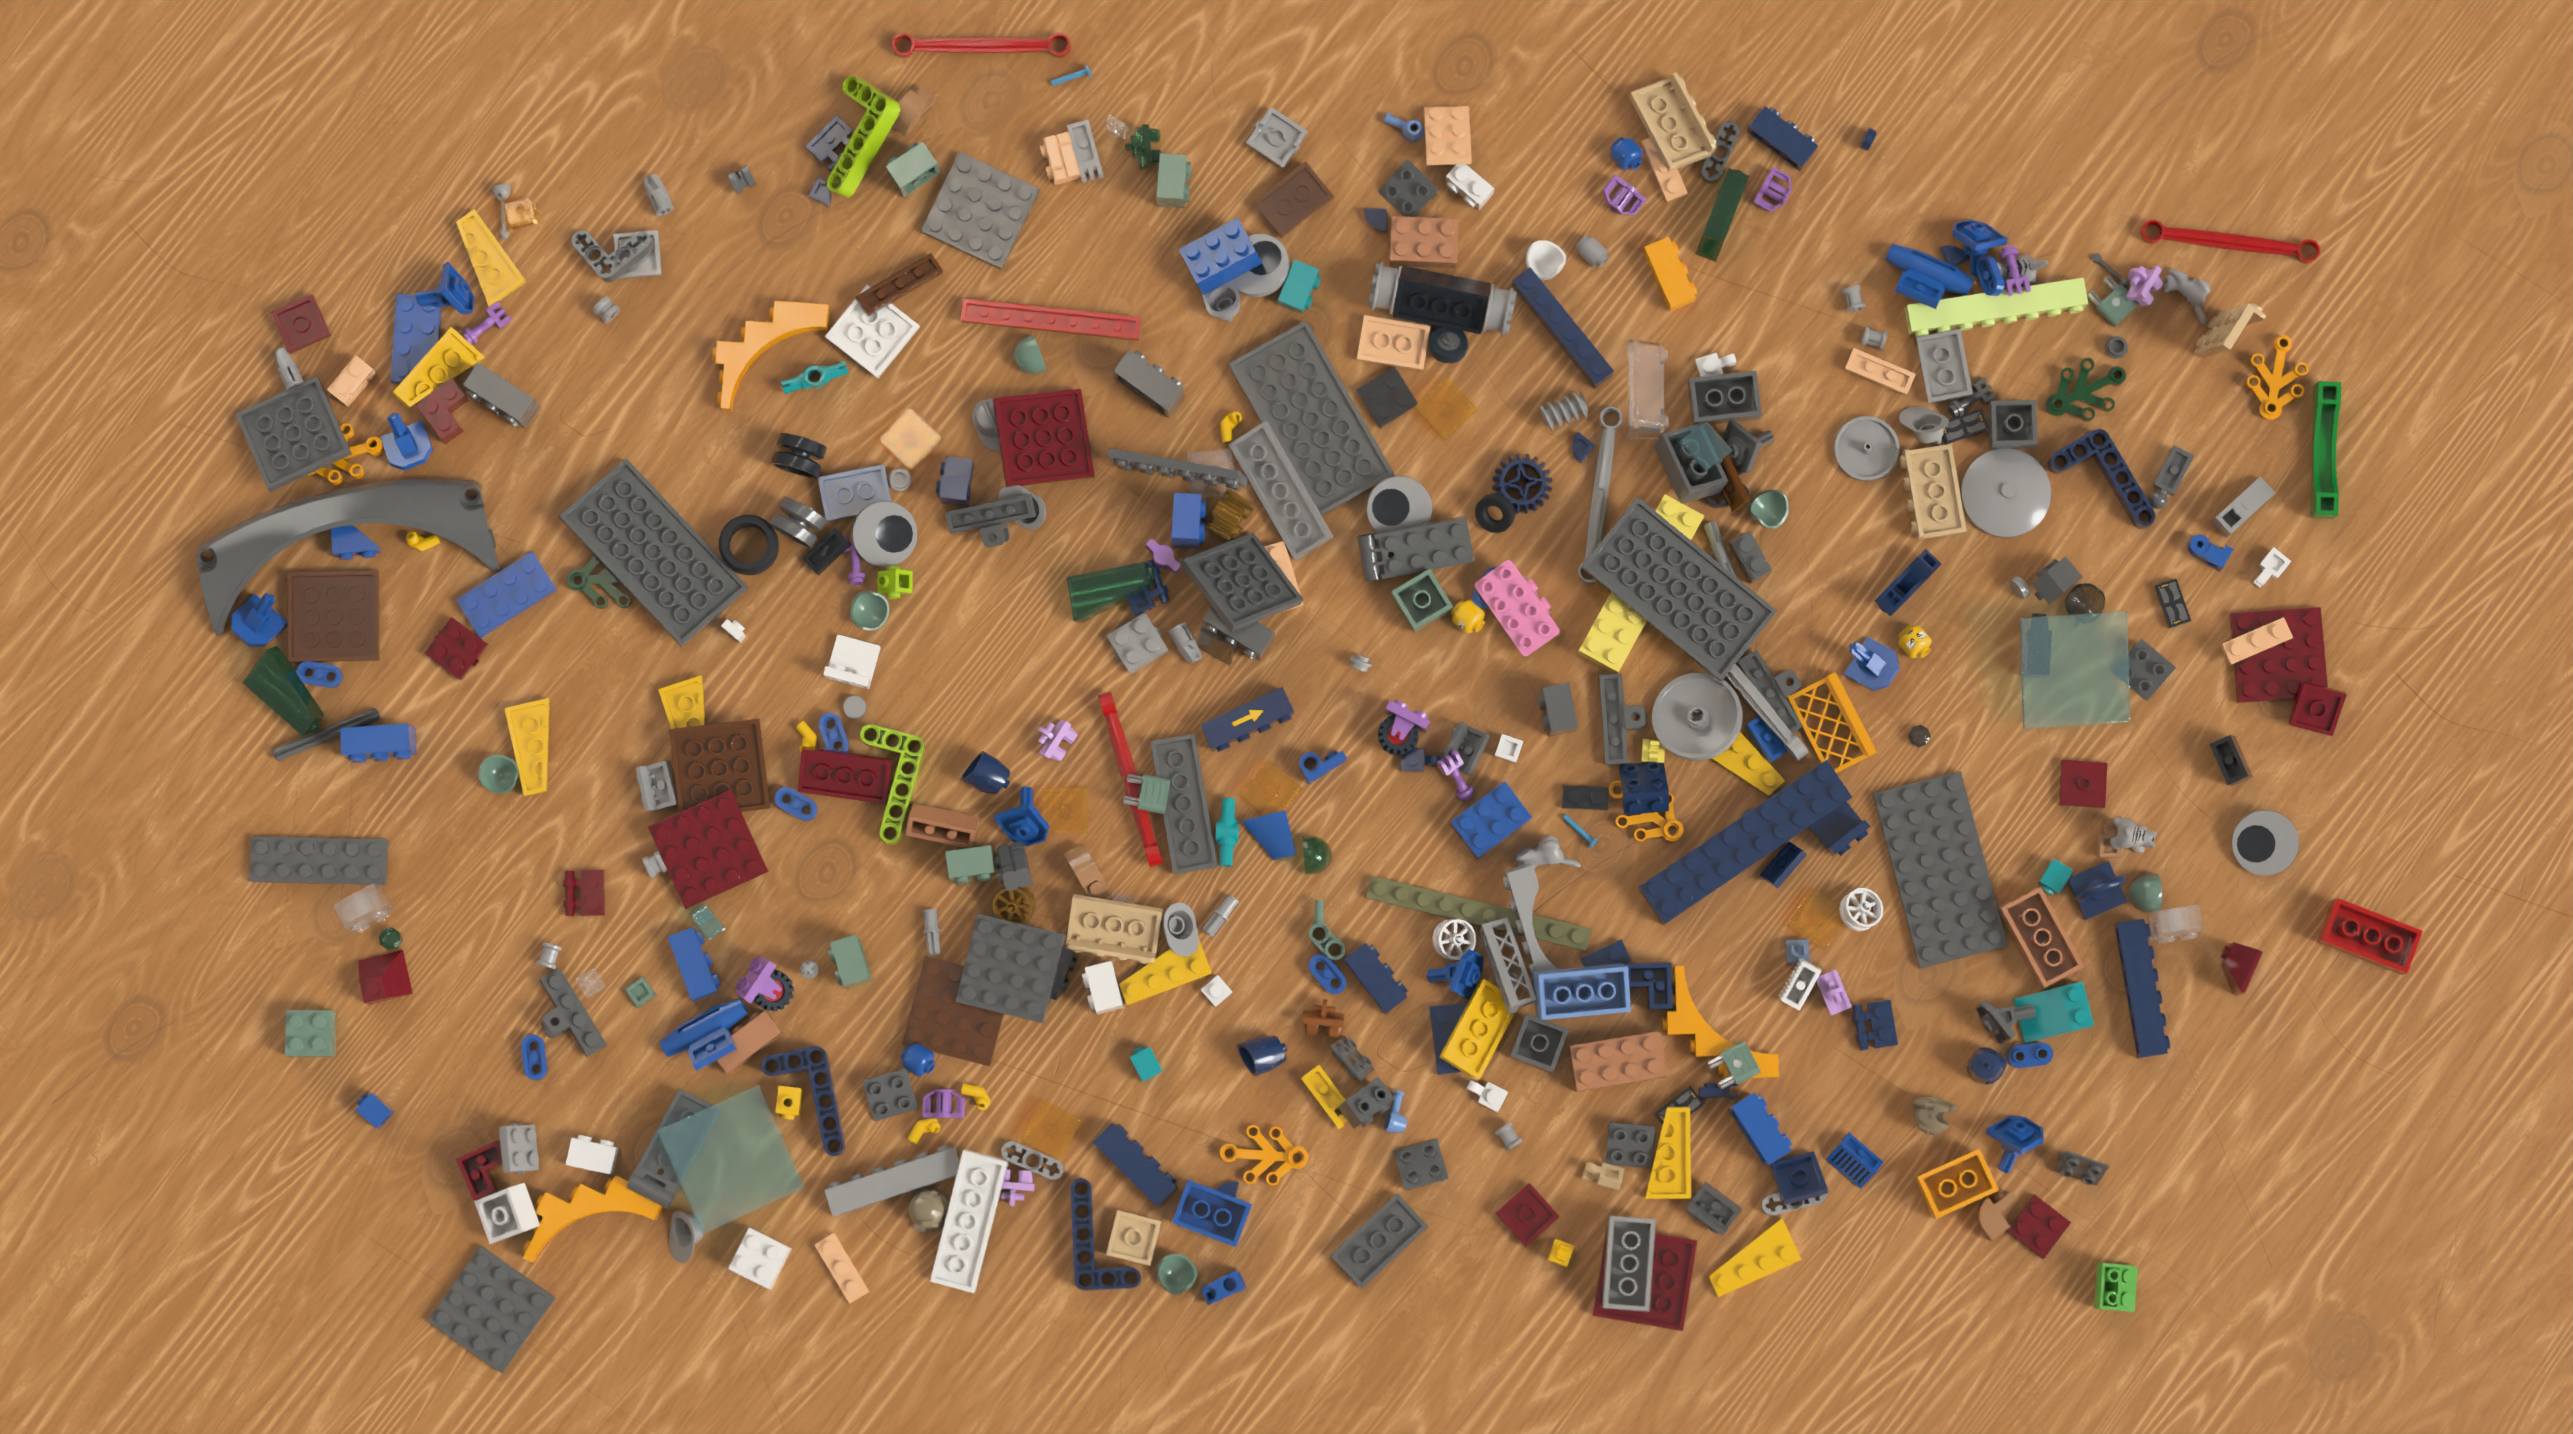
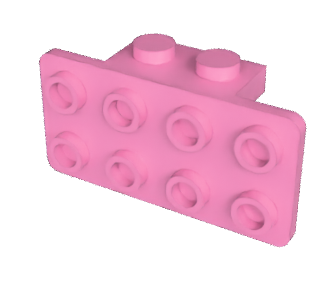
(1518, 607)

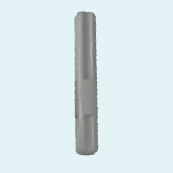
(1718, 546)

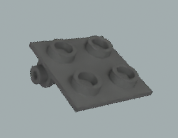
(1409, 190)
(2147, 669)
(1359, 1064)
(890, 1094)
(1630, 1144)
(1421, 1165)
(2080, 1167)

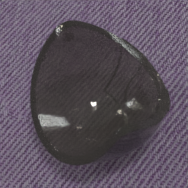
(2085, 599)

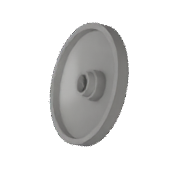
(2005, 493)
(1697, 716)

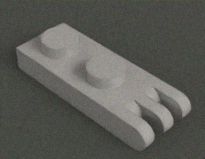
(1085, 150)

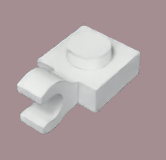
(1712, 365)
(2272, 566)
(1490, 1095)

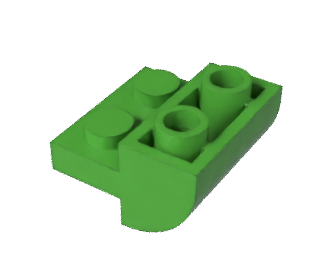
(2115, 1287)

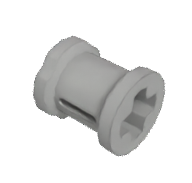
(1853, 299)
(1874, 338)
(549, 955)
(1508, 1136)

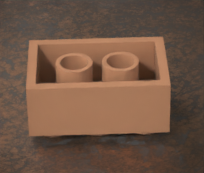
(1424, 242)

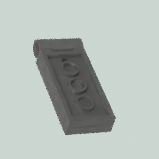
(1415, 548)
(645, 1178)

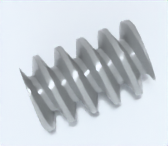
(1564, 410)

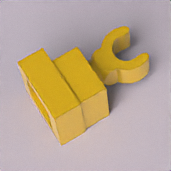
(1560, 1253)

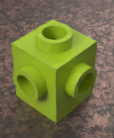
(895, 582)

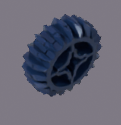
(1532, 482)

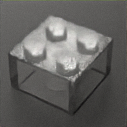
(363, 908)
(2174, 923)

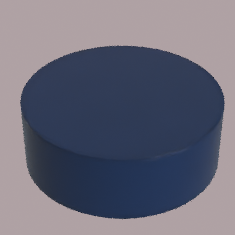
(1868, 139)

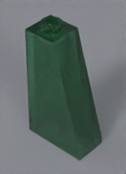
(1722, 214)
(1104, 589)
(284, 692)

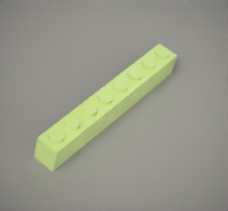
(1986, 310)

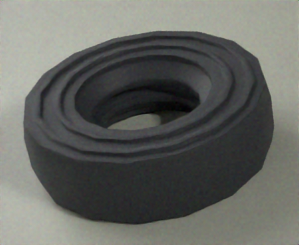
(1503, 504)

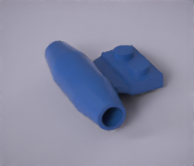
(1926, 276)
(706, 1035)

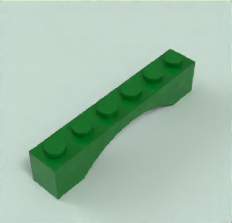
(2324, 441)

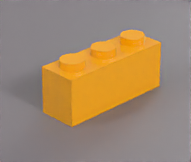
(1670, 273)

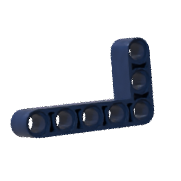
(2110, 471)
(818, 1090)
(1088, 1245)

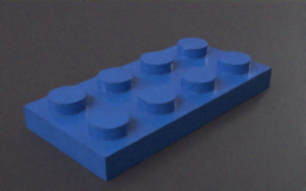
(414, 333)
(506, 594)

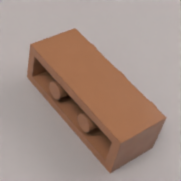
(942, 826)
(750, 1040)

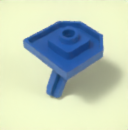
(1977, 239)
(451, 291)
(406, 445)
(257, 621)
(1872, 664)
(1024, 821)
(1462, 975)
(2017, 1138)

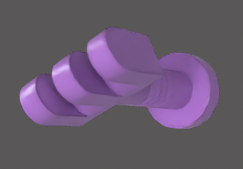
(2009, 253)
(494, 318)
(856, 576)
(1464, 791)

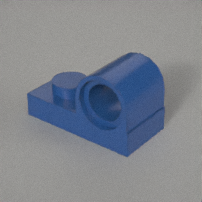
(1332, 761)

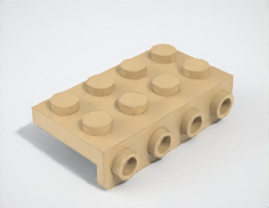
(1673, 122)
(2226, 329)
(1933, 492)
(1114, 929)

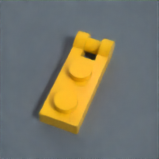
(1325, 1093)

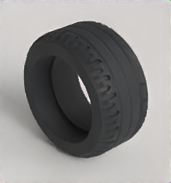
(748, 521)

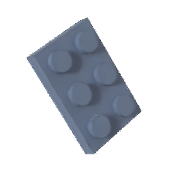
(851, 491)

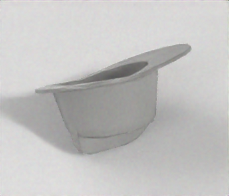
(1223, 301)
(1924, 423)
(985, 424)
(1039, 505)
(1180, 929)
(683, 1235)

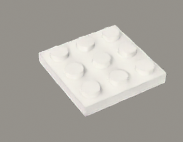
(872, 339)

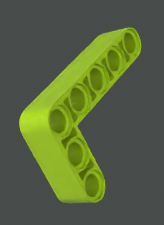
(867, 138)
(900, 778)

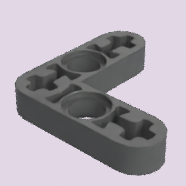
(613, 260)

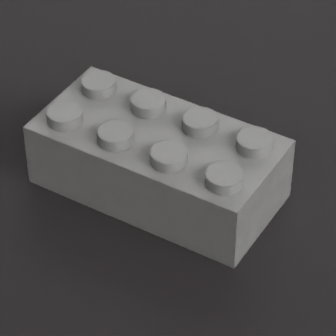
(1628, 1263)

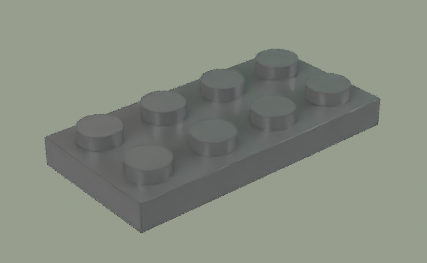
(1379, 1240)

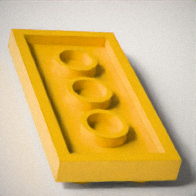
(1478, 1031)

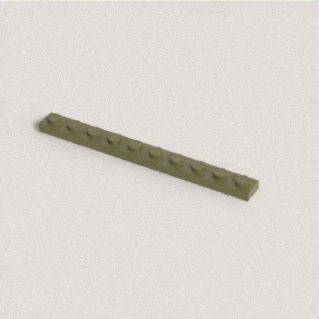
(1474, 912)

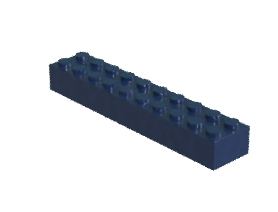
(1745, 842)

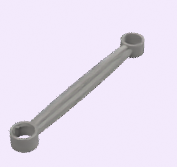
(1600, 488)
(1766, 712)

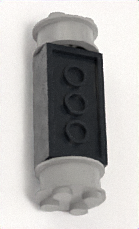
(1442, 299)

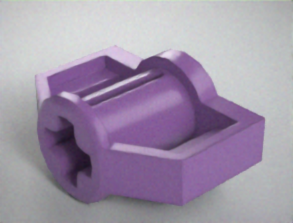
(1769, 183)
(1622, 196)
(1163, 556)
(943, 1104)

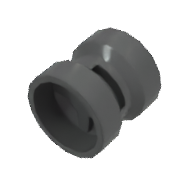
(741, 179)

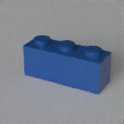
(694, 964)

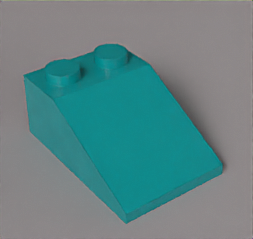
(2056, 1012)

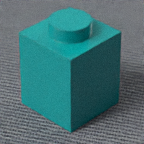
(2054, 877)
(1145, 1063)

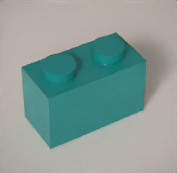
(1299, 287)

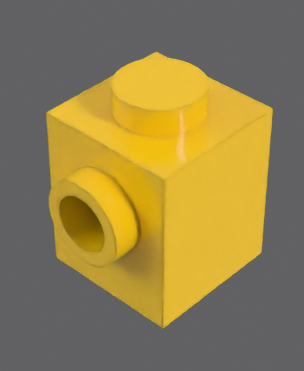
(789, 1102)

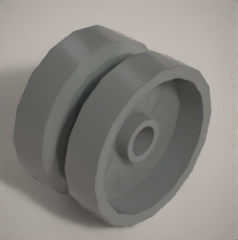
(796, 524)

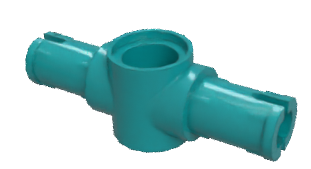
(803, 380)
(1227, 832)

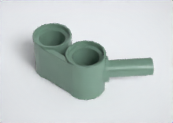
(1329, 938)

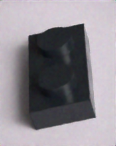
(1585, 798)

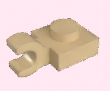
(1607, 1175)

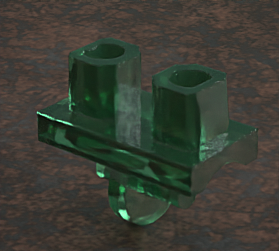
(1141, 146)

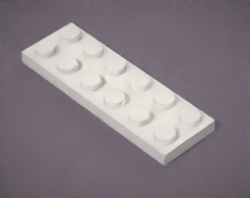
(969, 1221)

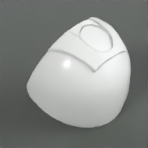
(1545, 259)

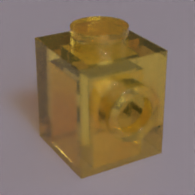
(521, 213)

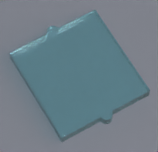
(1706, 446)

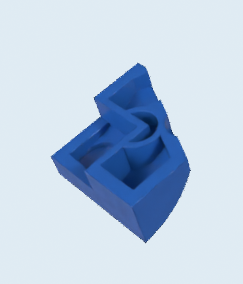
(1273, 834)

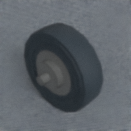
(1448, 345)

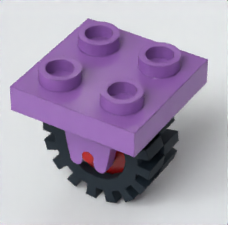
(1400, 731)
(765, 985)

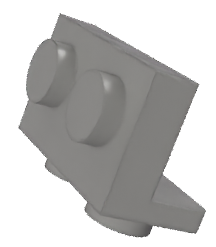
(657, 786)

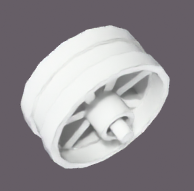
(1861, 909)
(1454, 938)

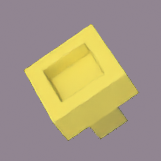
(1652, 751)

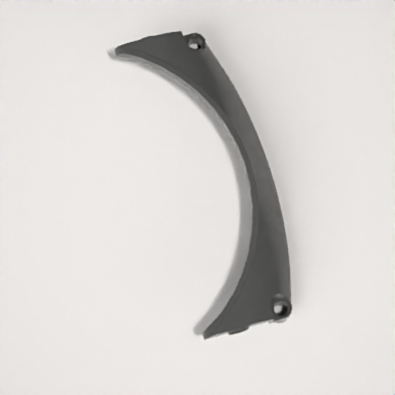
(424, 504)

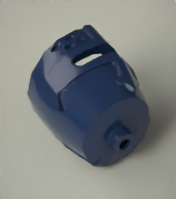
(986, 774)
(1262, 1054)
(1986, 1065)

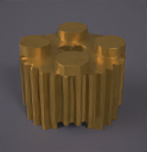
(1229, 515)

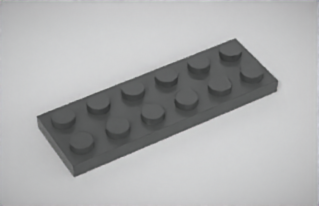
(1169, 468)
(1186, 807)
(319, 860)

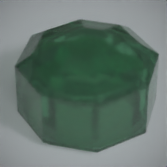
(390, 938)

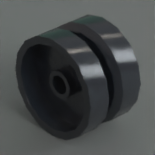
(798, 455)

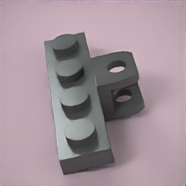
(991, 518)
(1773, 689)
(1617, 719)
(569, 1014)

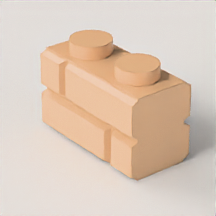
(1060, 158)
(351, 381)

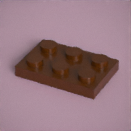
(1293, 199)

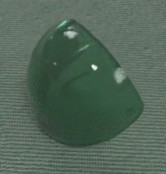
(1316, 854)

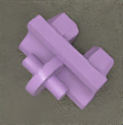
(2141, 282)
(1061, 731)
(1833, 992)
(1024, 1183)

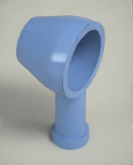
(1405, 127)
(1395, 1121)

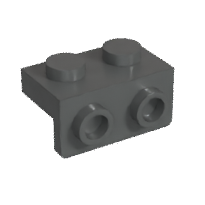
(1469, 744)
(1713, 1209)

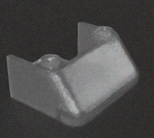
(1646, 390)

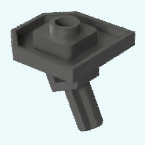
(1744, 446)
(2000, 1020)

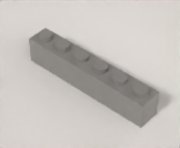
(894, 1181)

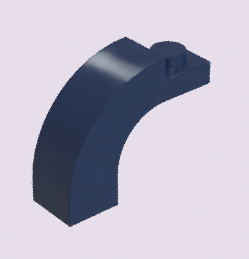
(1907, 583)

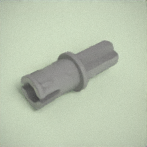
(1220, 915)
(931, 931)
(809, 969)

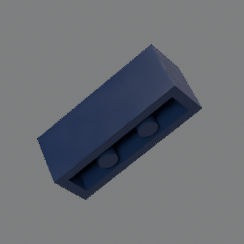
(1783, 137)
(1376, 977)

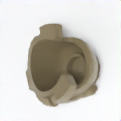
(1930, 1114)
(928, 1209)

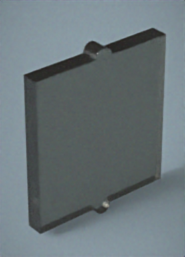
(1216, 646)

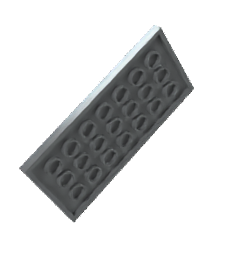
(1312, 417)
(653, 552)
(1678, 589)
(1940, 869)

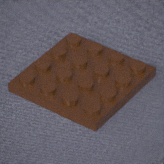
(333, 616)
(718, 759)
(948, 1025)

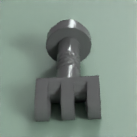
(1956, 408)

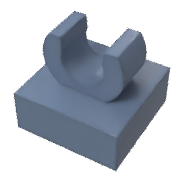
(1797, 949)

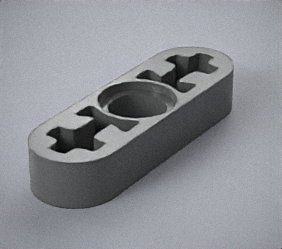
(1721, 135)

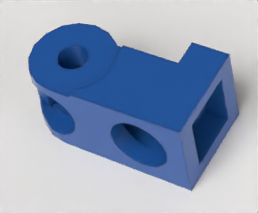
(2209, 553)
(1223, 1287)

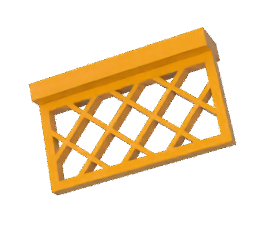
(1849, 713)

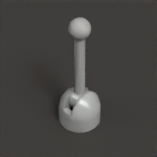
(502, 193)

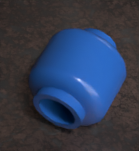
(1626, 153)
(918, 1059)

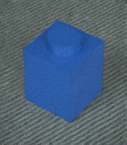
(374, 1110)

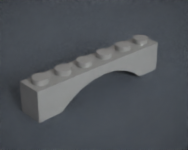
(1524, 887)

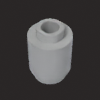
(1592, 251)

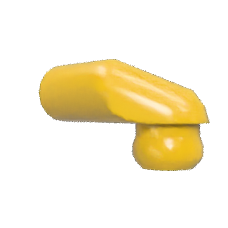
(1229, 422)
(421, 543)
(809, 737)
(979, 1095)
(923, 1126)

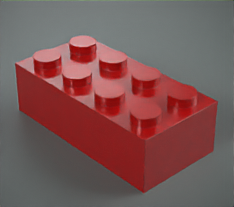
(2369, 936)

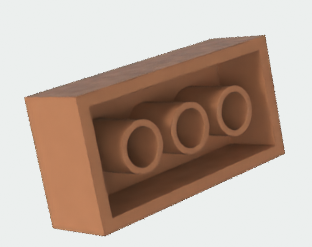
(2040, 938)
(1617, 1061)

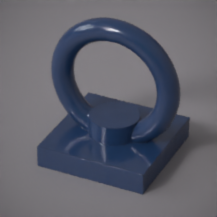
(2097, 890)

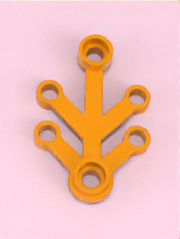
(2275, 380)
(356, 450)
(1650, 817)
(1268, 1156)

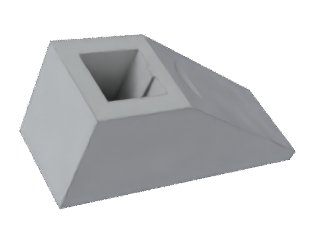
(2243, 507)

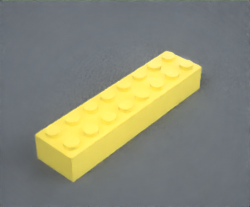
(1618, 624)

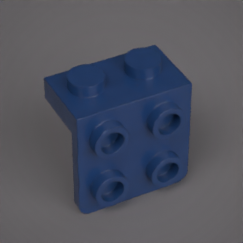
(1644, 788)
(1840, 829)

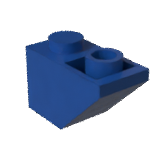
(349, 542)

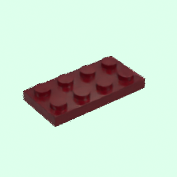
(844, 775)

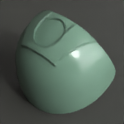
(1028, 356)
(1769, 508)
(869, 610)
(498, 774)
(2146, 893)
(1176, 1273)

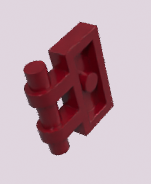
(592, 893)

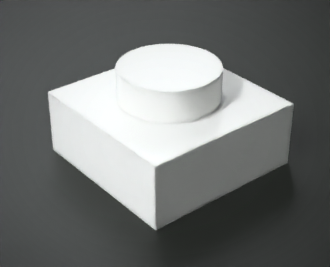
(734, 629)
(1509, 748)
(1216, 991)

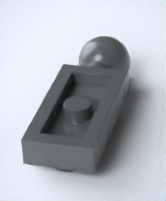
(2170, 476)

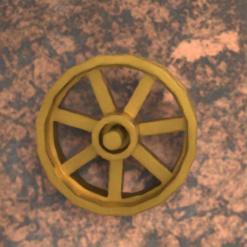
(1014, 905)

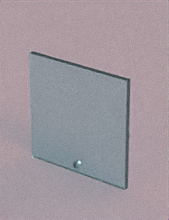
(2075, 669)
(730, 1159)

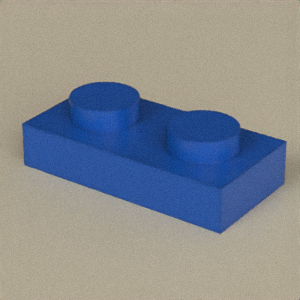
(1766, 739)

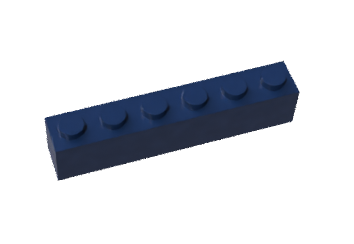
(1562, 327)
(2141, 988)

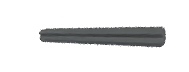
(325, 734)

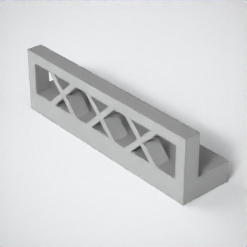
(1499, 968)

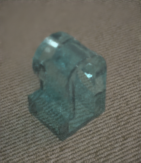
(707, 921)

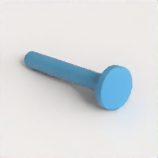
(1072, 76)
(1592, 841)

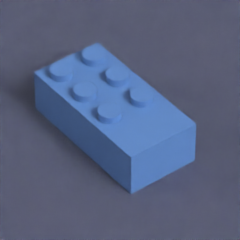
(1582, 991)

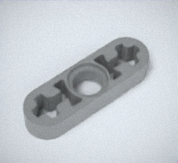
(1014, 1159)
(1778, 1209)

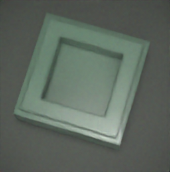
(640, 992)

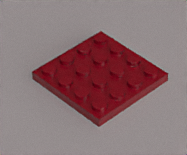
(1043, 438)
(2282, 668)
(708, 849)
(1669, 1285)

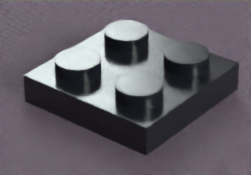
(1387, 397)

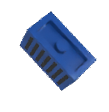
(1855, 1160)

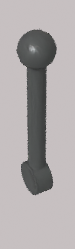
(2097, 259)

